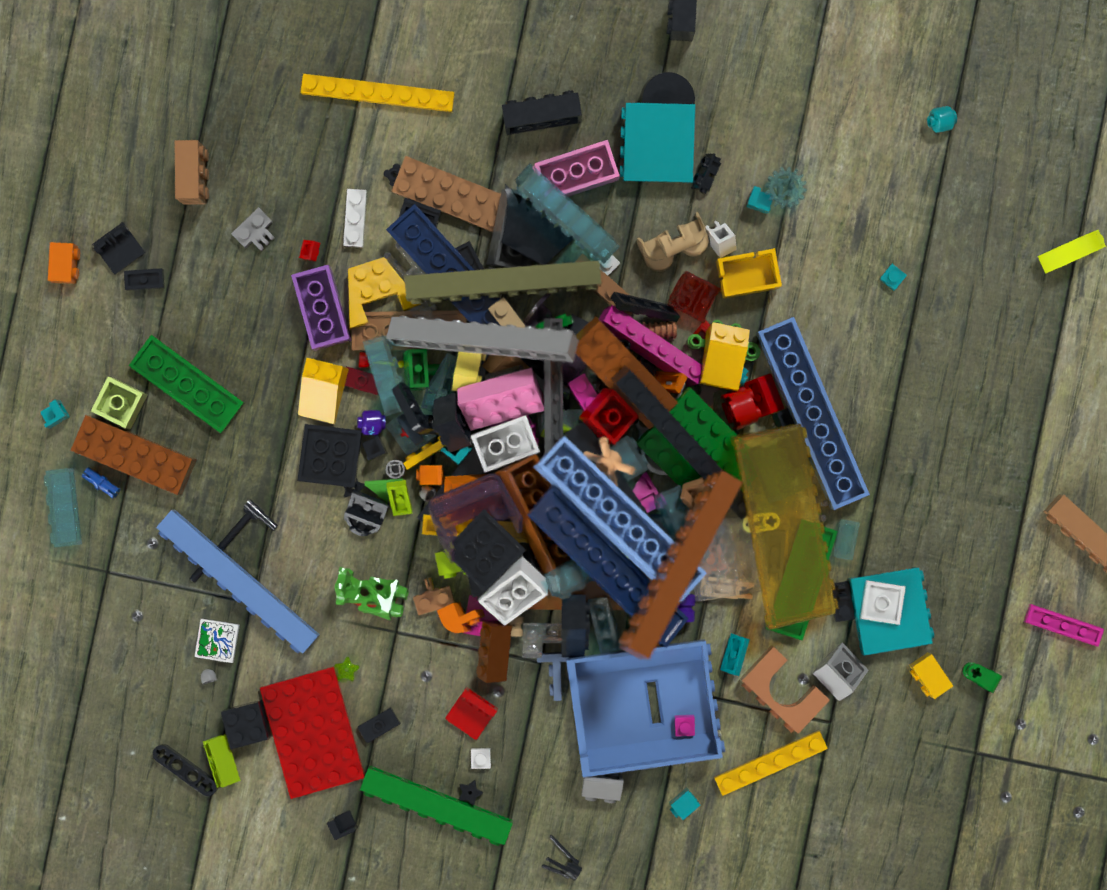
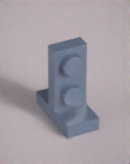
(555, 671)

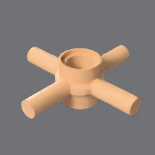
(609, 461)

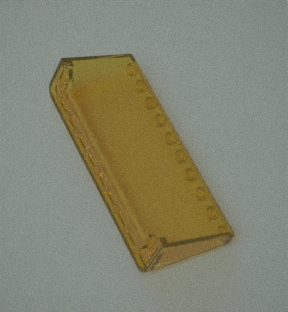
(785, 525)

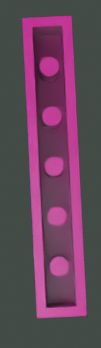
(651, 345)

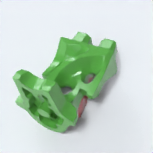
(384, 600)

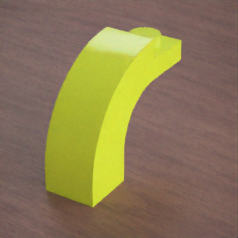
(1072, 251)

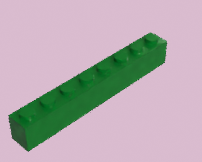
(436, 805)

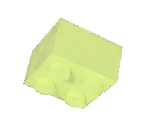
(119, 402)

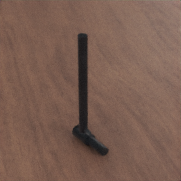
(252, 511)

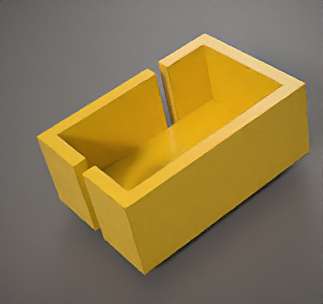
(747, 274)

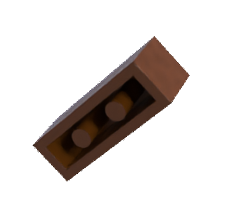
(494, 651)

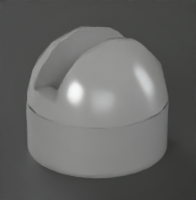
(427, 493)
(208, 676)

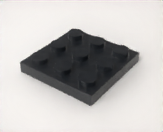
(329, 455)
(485, 550)

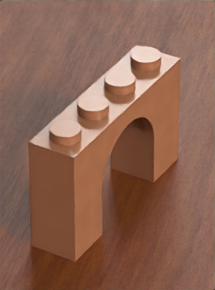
(796, 714)

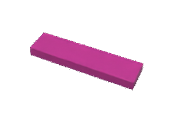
(1064, 625)

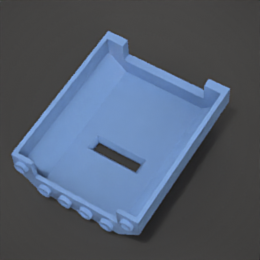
(615, 709)

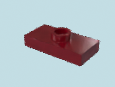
(361, 381)

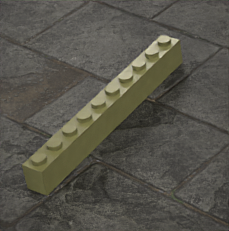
(503, 281)

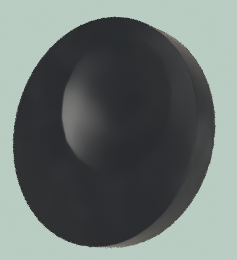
(667, 89)

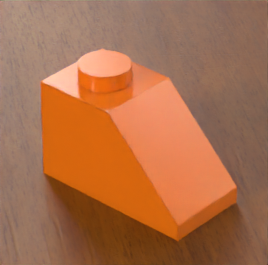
(430, 475)

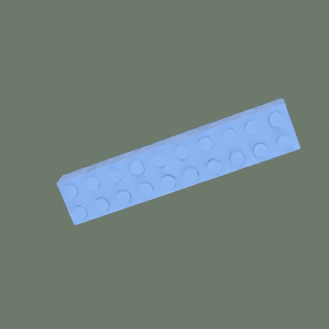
(608, 508)

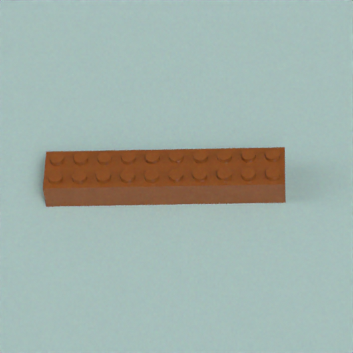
(680, 565)

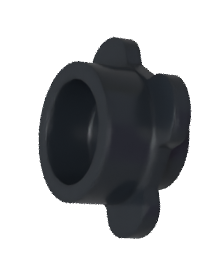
(389, 174)

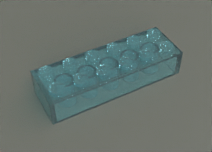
(566, 213)

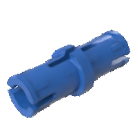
(100, 482)

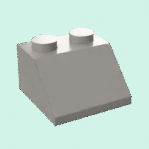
(840, 672)
(603, 787)

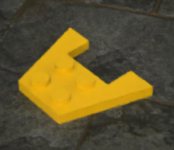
(371, 283)

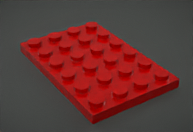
(312, 732)

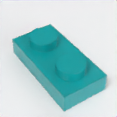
(735, 654)

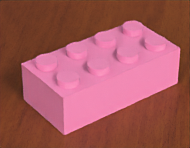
(581, 168)
(500, 399)

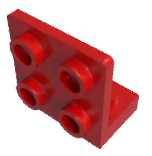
(471, 713)

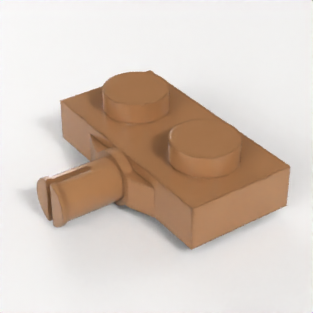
(433, 598)

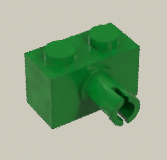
(417, 369)

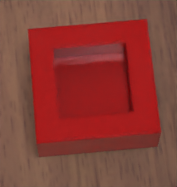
(309, 250)

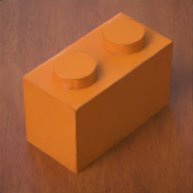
(63, 263)

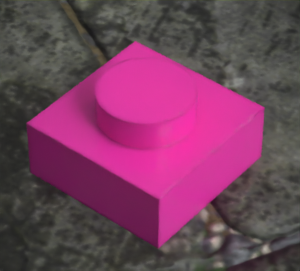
(684, 725)

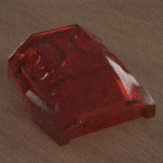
(693, 296)

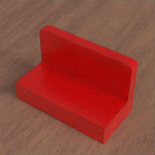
(765, 394)

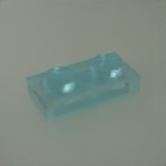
(846, 539)

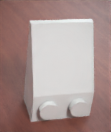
(505, 443)
(514, 591)

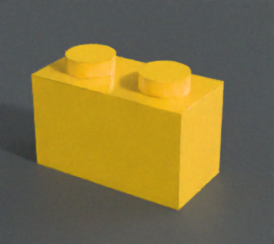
(930, 675)

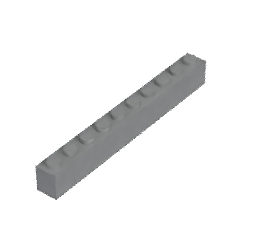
(483, 338)

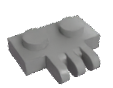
(254, 230)

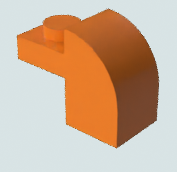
(456, 620)

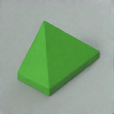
(380, 487)

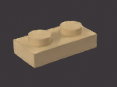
(505, 314)

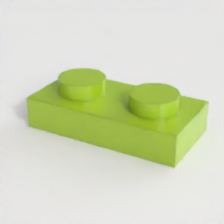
(399, 498)

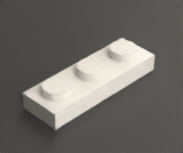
(355, 218)

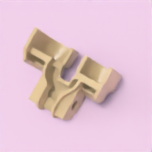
(660, 251)

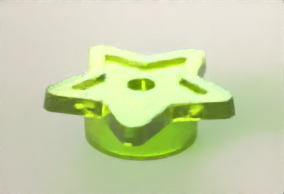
(346, 674)

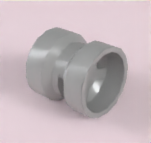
(398, 469)

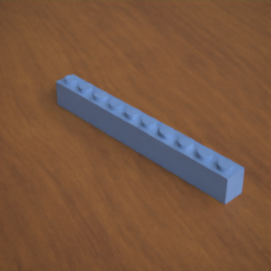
(237, 581)

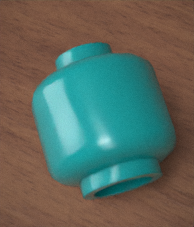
(942, 119)

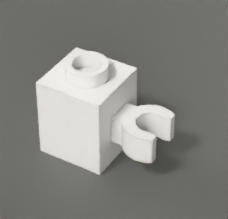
(721, 239)

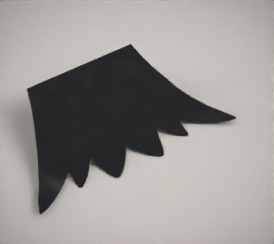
(529, 233)

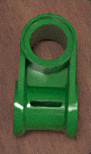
(984, 677)

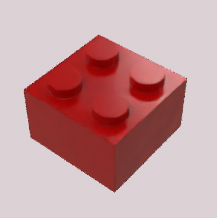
(609, 416)

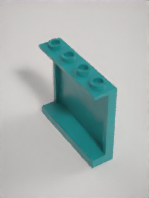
(658, 142)
(914, 623)

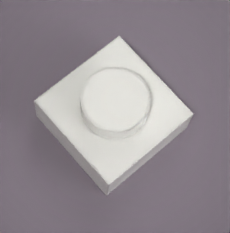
(610, 265)
(480, 758)

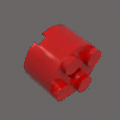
(740, 408)

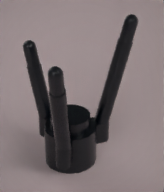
(570, 869)

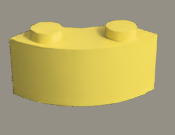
(467, 369)

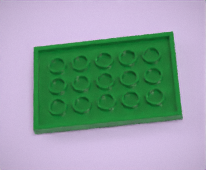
(705, 428)

